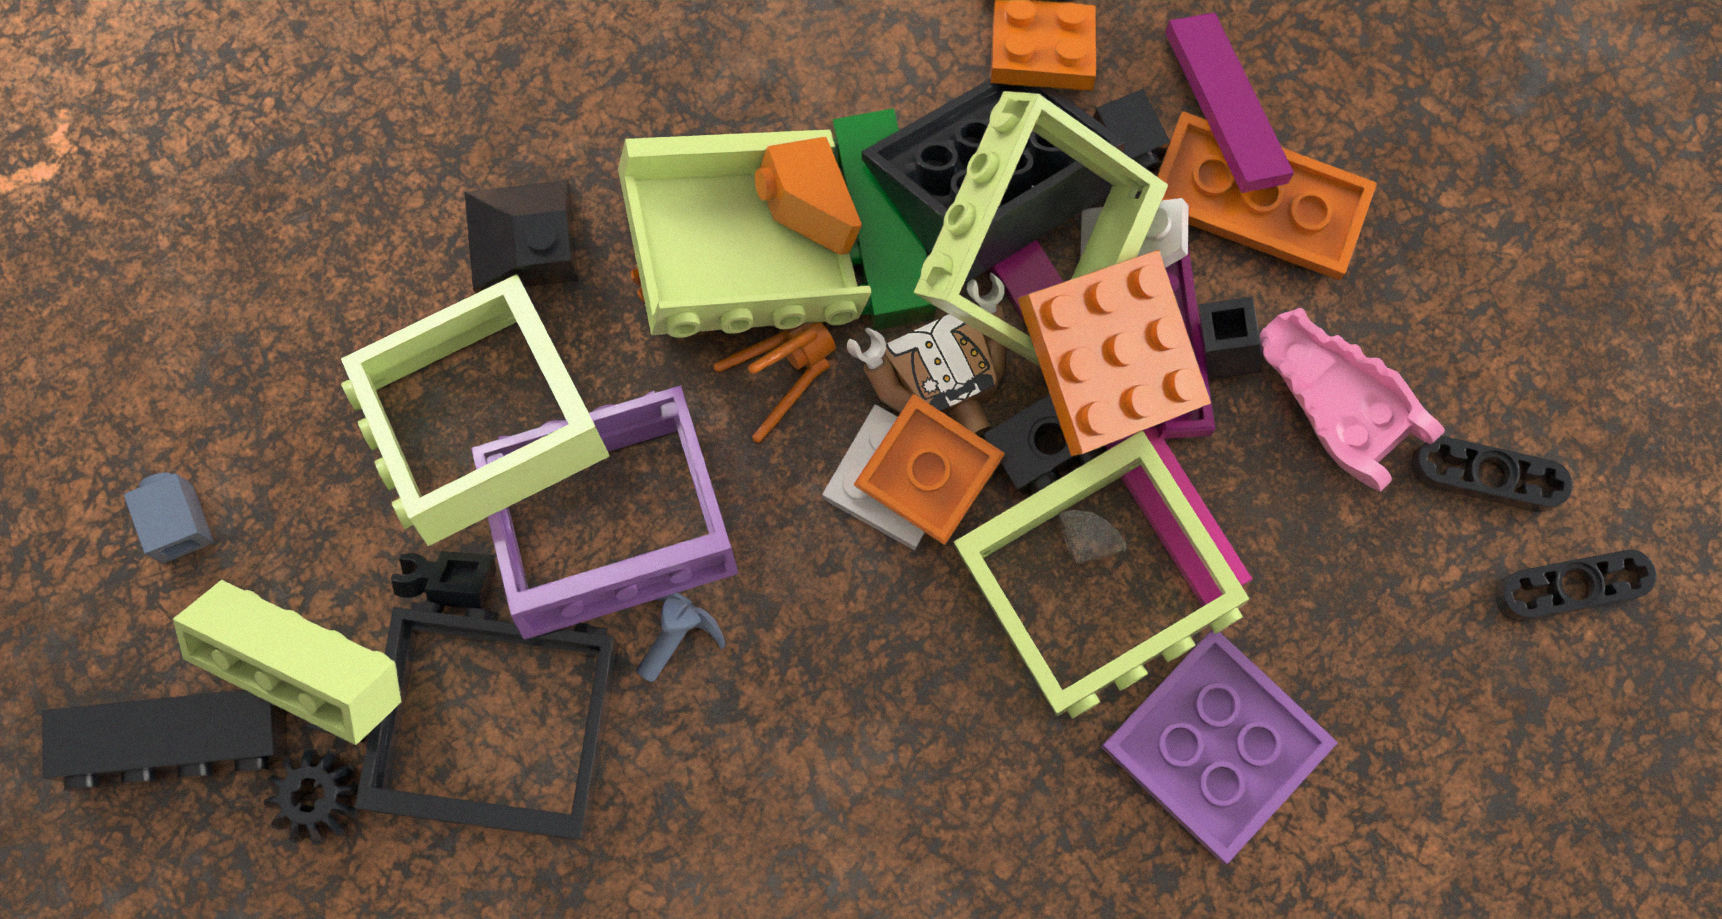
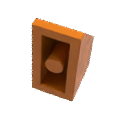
(809, 193)

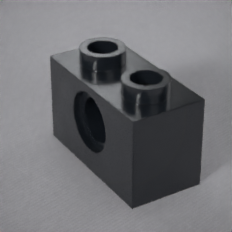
(1019, 441)

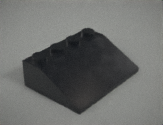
(929, 160)

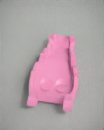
(1349, 399)

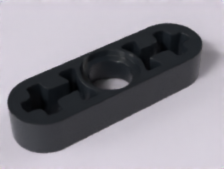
(1526, 496)
(1607, 564)

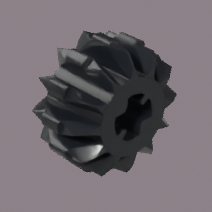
(302, 781)

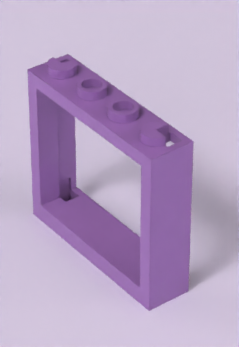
(626, 581)

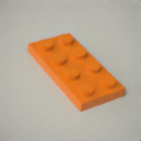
(1302, 222)

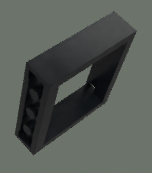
(484, 626)

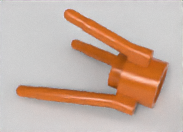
(802, 347)

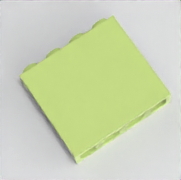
(711, 245)

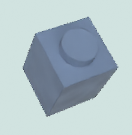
(168, 517)

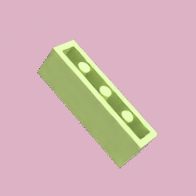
(288, 661)

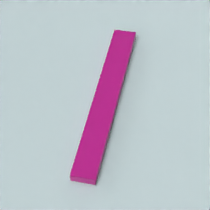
(1033, 271)

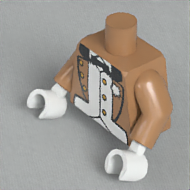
(941, 364)

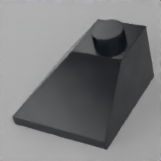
(521, 233)

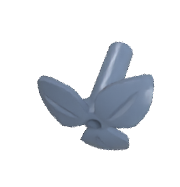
(676, 619)

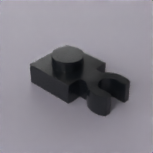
(451, 581)

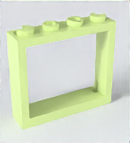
(1113, 240)
(502, 480)
(1057, 498)

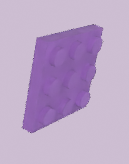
(1219, 746)

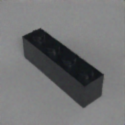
(161, 736)

